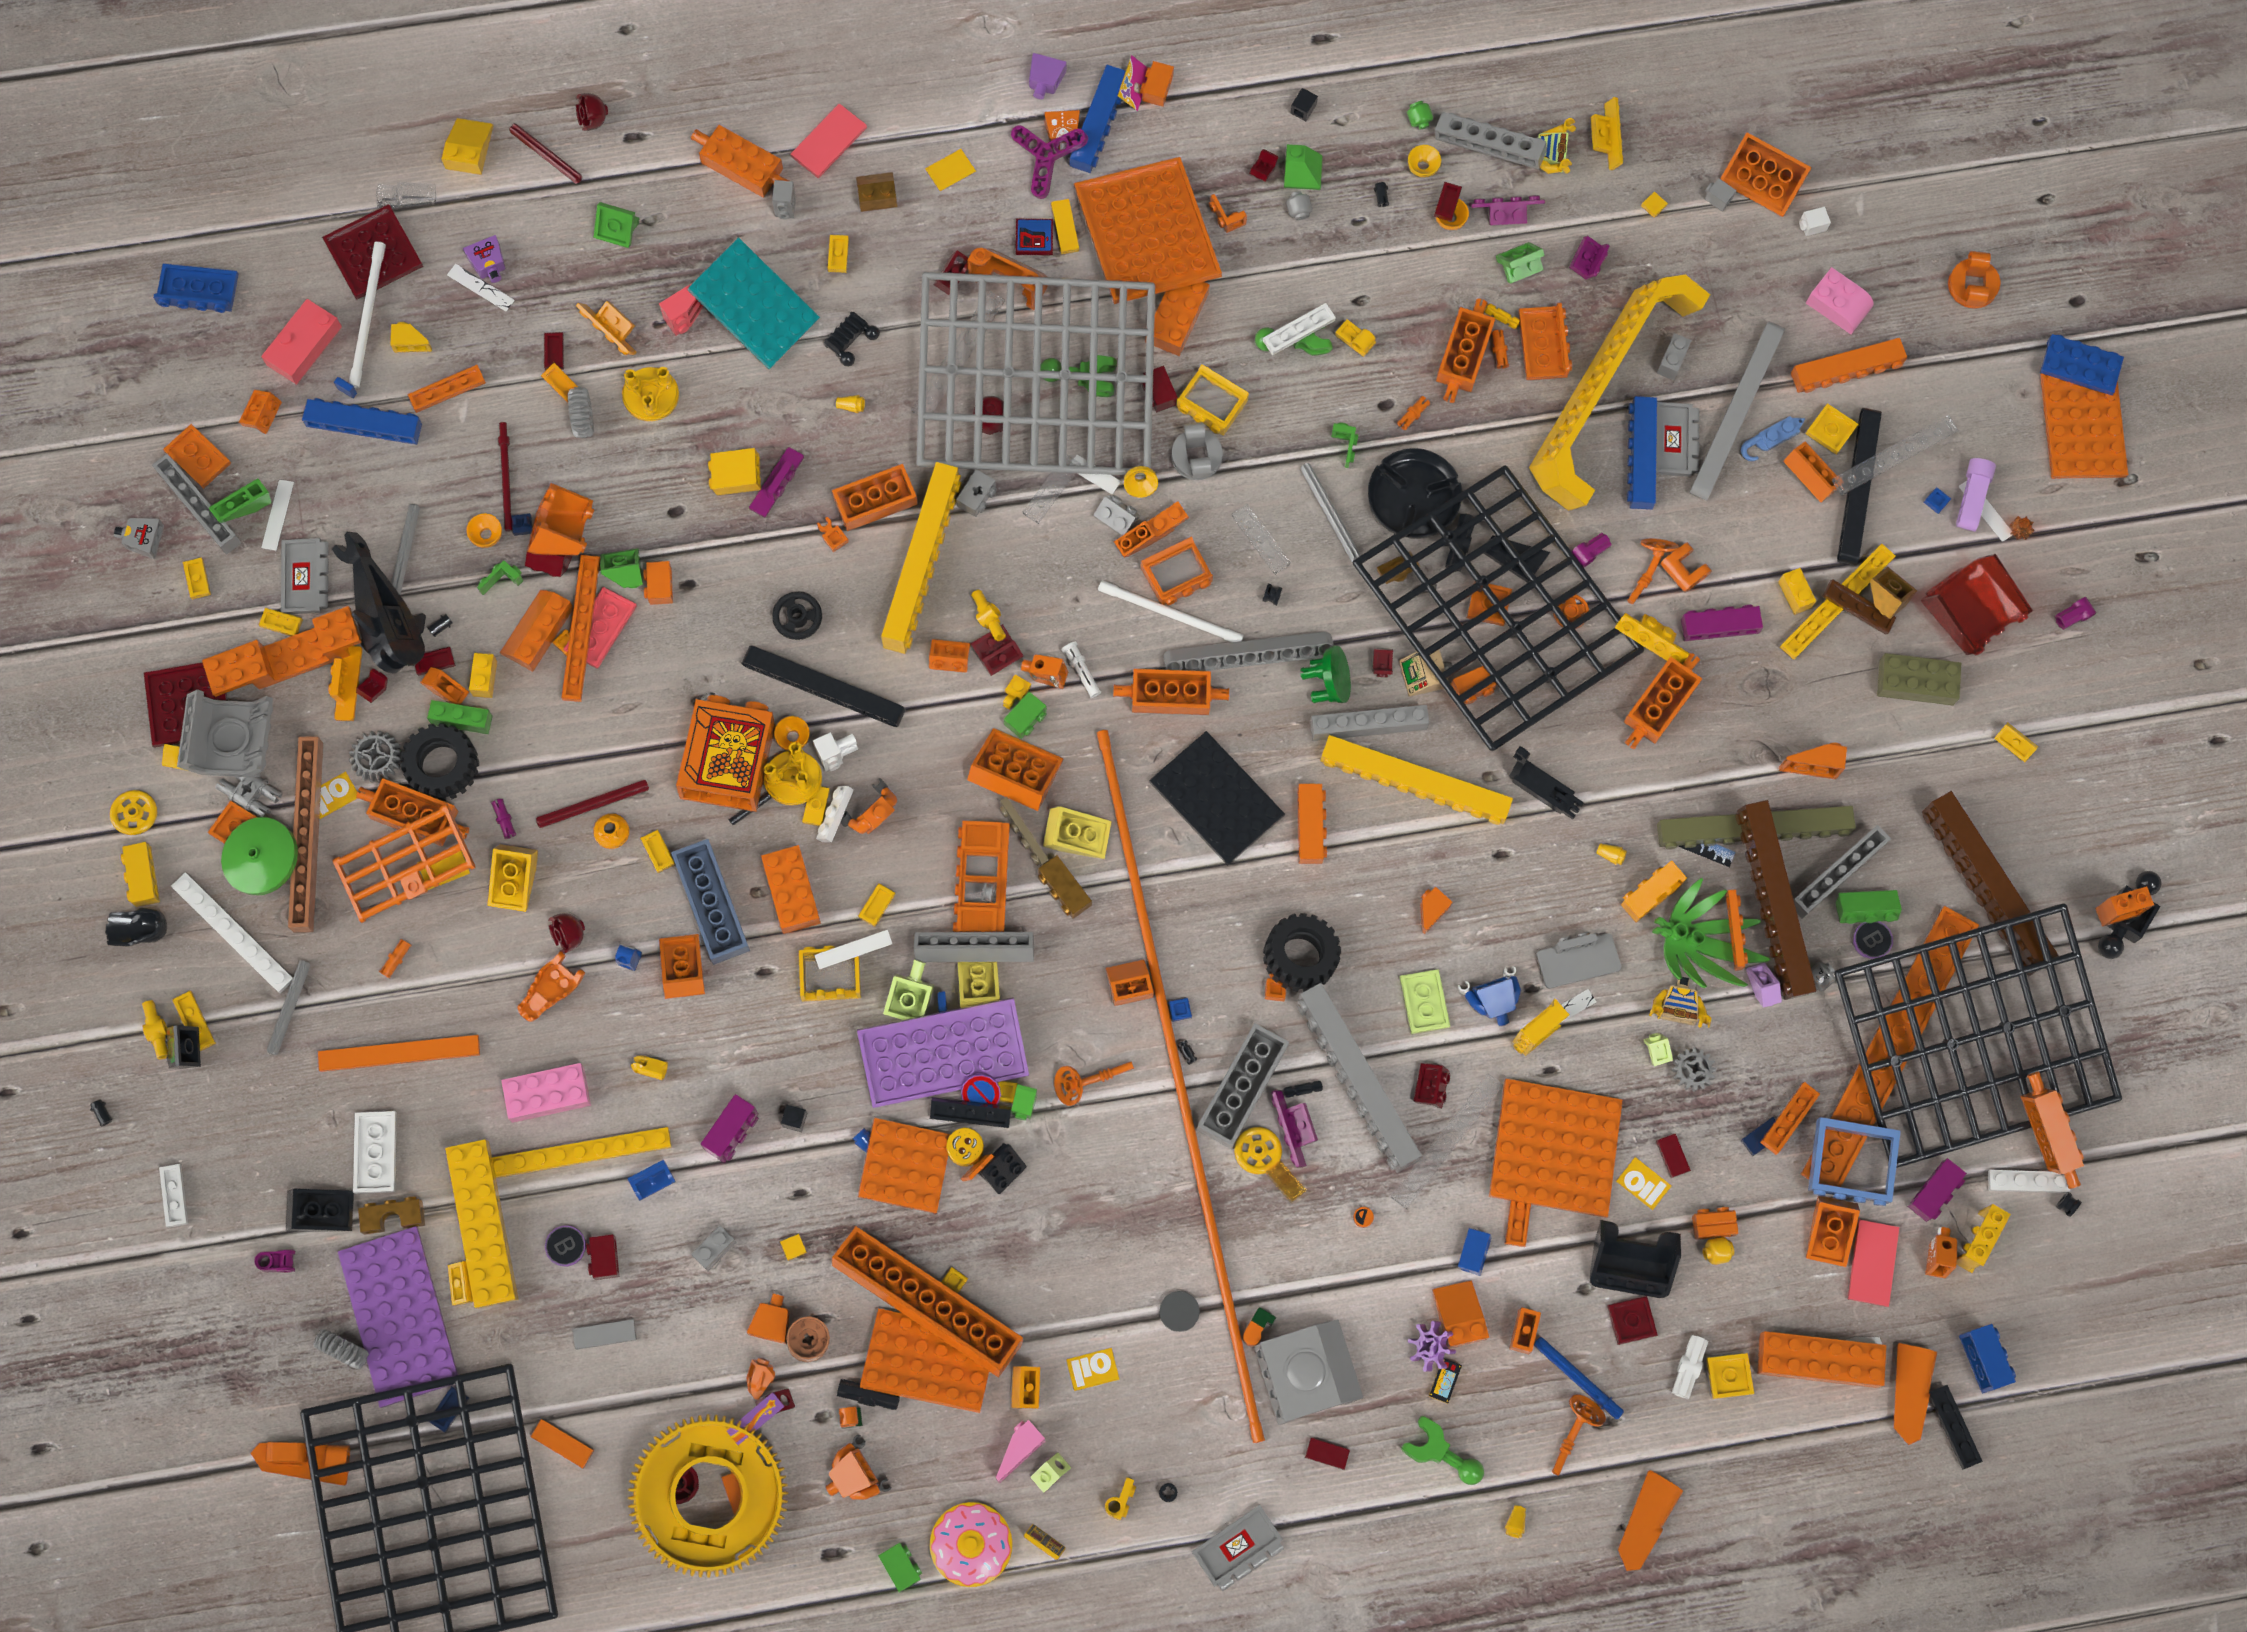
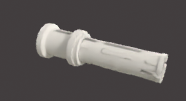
(1079, 660)

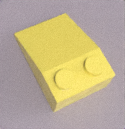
(1077, 833)
(978, 983)

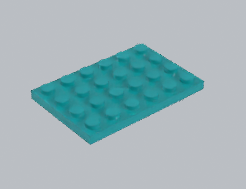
(753, 303)

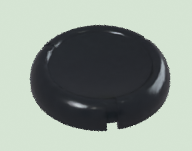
(1411, 486)

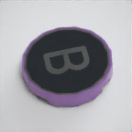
(1872, 940)
(565, 1246)

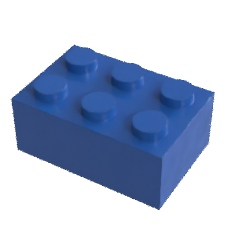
(1988, 1358)

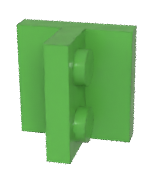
(615, 224)
(1521, 261)

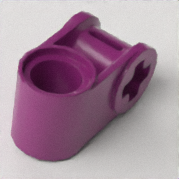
(280, 1261)

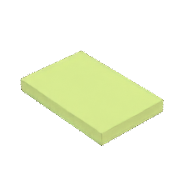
(1424, 1001)

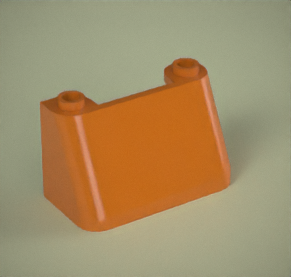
(988, 260)
(560, 523)

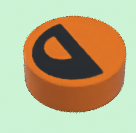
(1363, 1217)

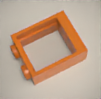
(2124, 907)

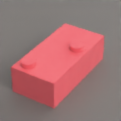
(301, 341)

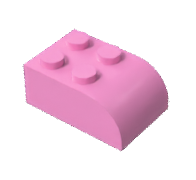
(1840, 300)

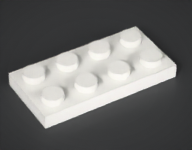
(375, 1152)

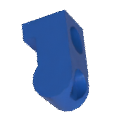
(627, 957)

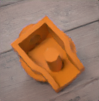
(759, 1377)

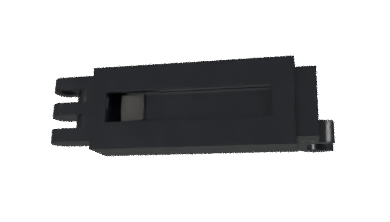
(1543, 786)

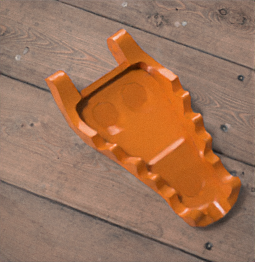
(550, 986)

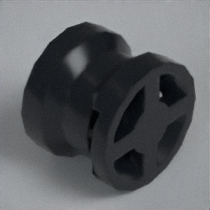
(1274, 595)
(2068, 1204)

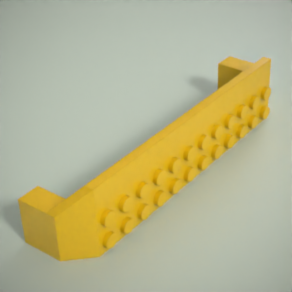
(1553, 462)

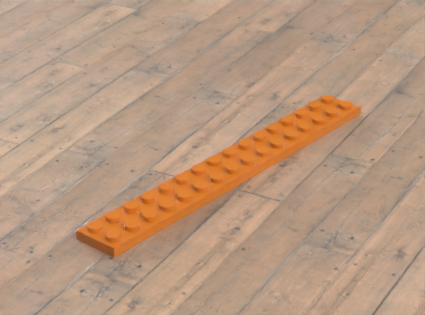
(1855, 1104)

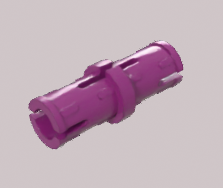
(503, 818)

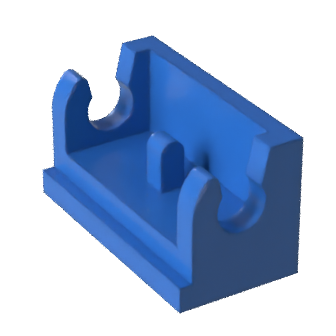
(651, 1180)
(1474, 1251)

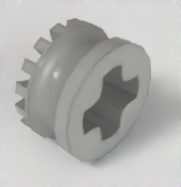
(988, 892)

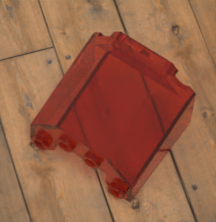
(1977, 603)

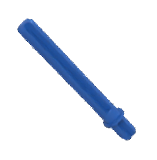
(1579, 1378)

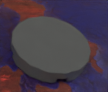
(1179, 1311)

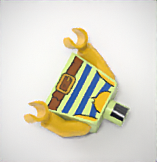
(1556, 140)

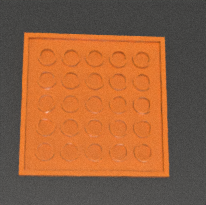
(1555, 1148)

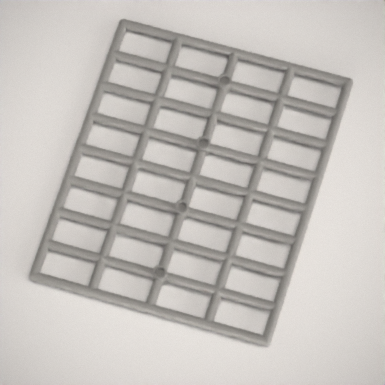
(1009, 372)

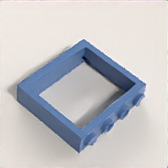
(1859, 1129)

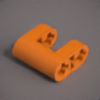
(1679, 573)

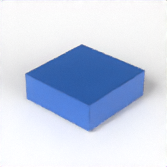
(345, 387)
(1937, 500)
(942, 1006)
(1180, 1009)

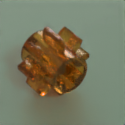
(2022, 528)

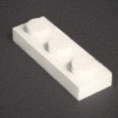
(834, 813)
(173, 1195)

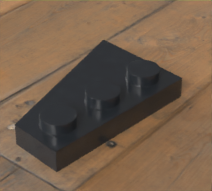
(1501, 556)

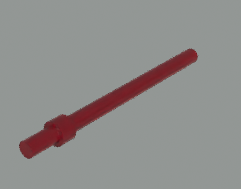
(504, 442)

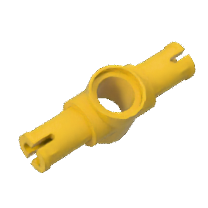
(988, 615)
(155, 1029)

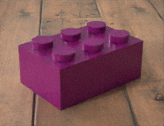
(730, 1129)

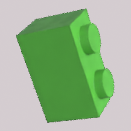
(1025, 715)
(900, 1567)

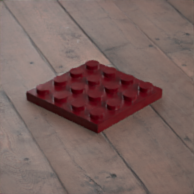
(354, 246)
(167, 699)

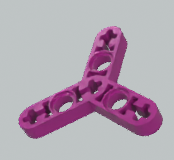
(1048, 162)

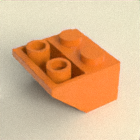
(1129, 982)

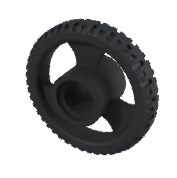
(789, 602)

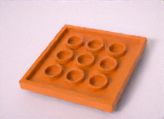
(904, 1166)

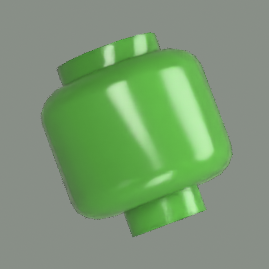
(1420, 115)

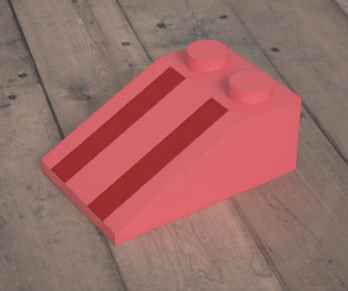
(680, 310)

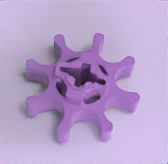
(1431, 1346)

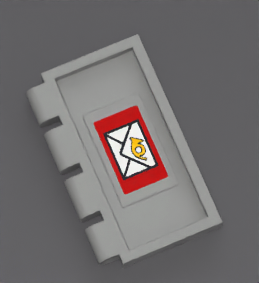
(1675, 431)
(302, 577)
(1237, 1546)

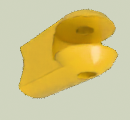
(649, 1067)

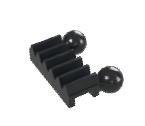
(846, 335)

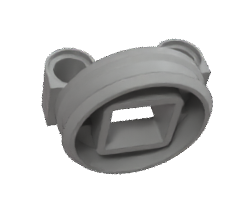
(1200, 468)

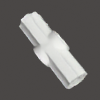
(1690, 1367)

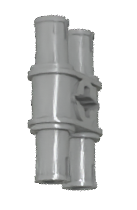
(248, 800)

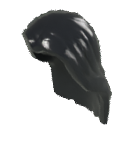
(135, 927)

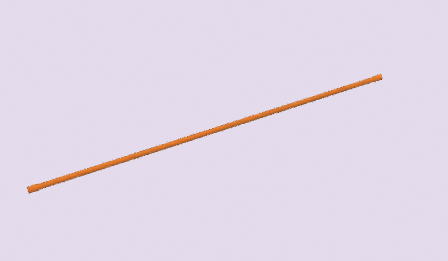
(1255, 1424)

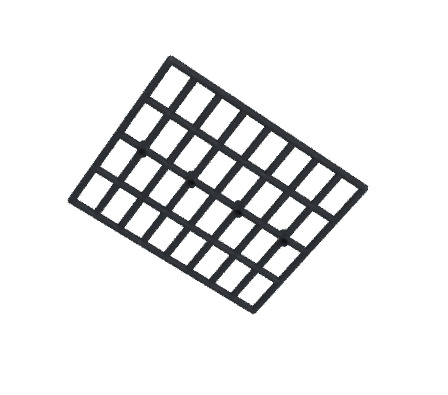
(1498, 606)
(1952, 1044)
(428, 1513)

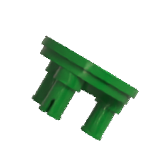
(1336, 675)

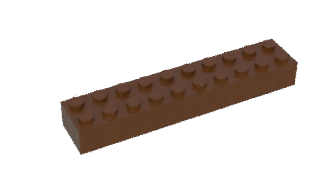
(1983, 873)
(1775, 900)

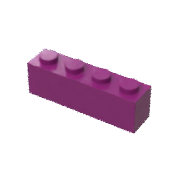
(1721, 623)

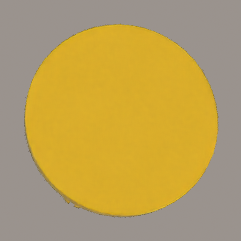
(650, 393)
(792, 776)

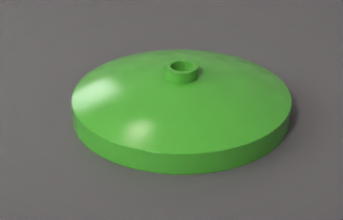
(259, 856)

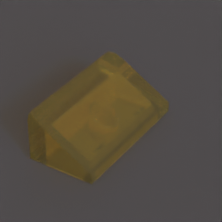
(1285, 1181)

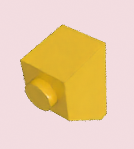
(407, 339)

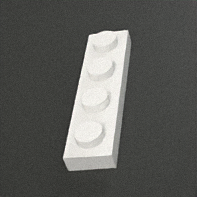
(1299, 329)
(2027, 1181)

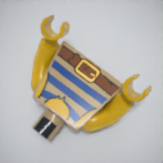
(1680, 1005)

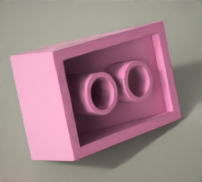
(1022, 1445)

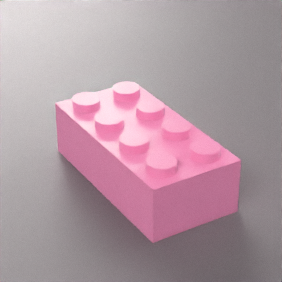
(546, 1092)

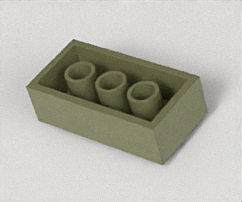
(1919, 679)

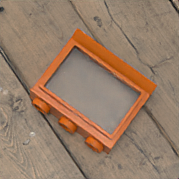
(1176, 572)

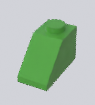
(1024, 1102)

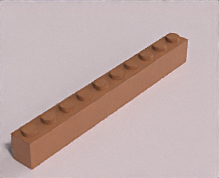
(306, 834)

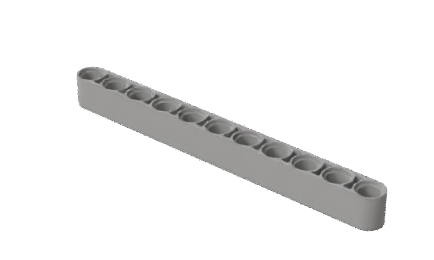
(1737, 410)

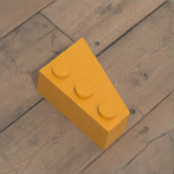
(1653, 891)

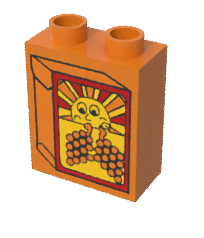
(726, 753)

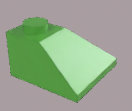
(1302, 168)
(622, 568)

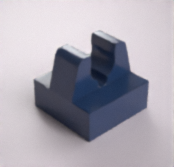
(522, 524)

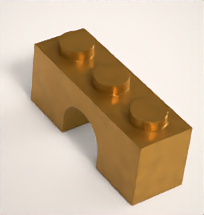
(373, 1216)

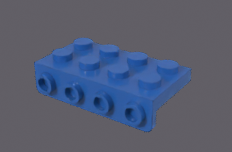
(196, 288)
(2082, 364)

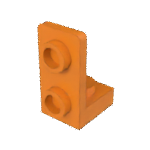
(1229, 223)

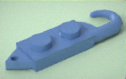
(1773, 436)

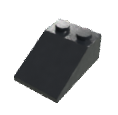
(319, 1210)

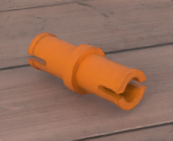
(1500, 349)
(1413, 413)
(395, 958)

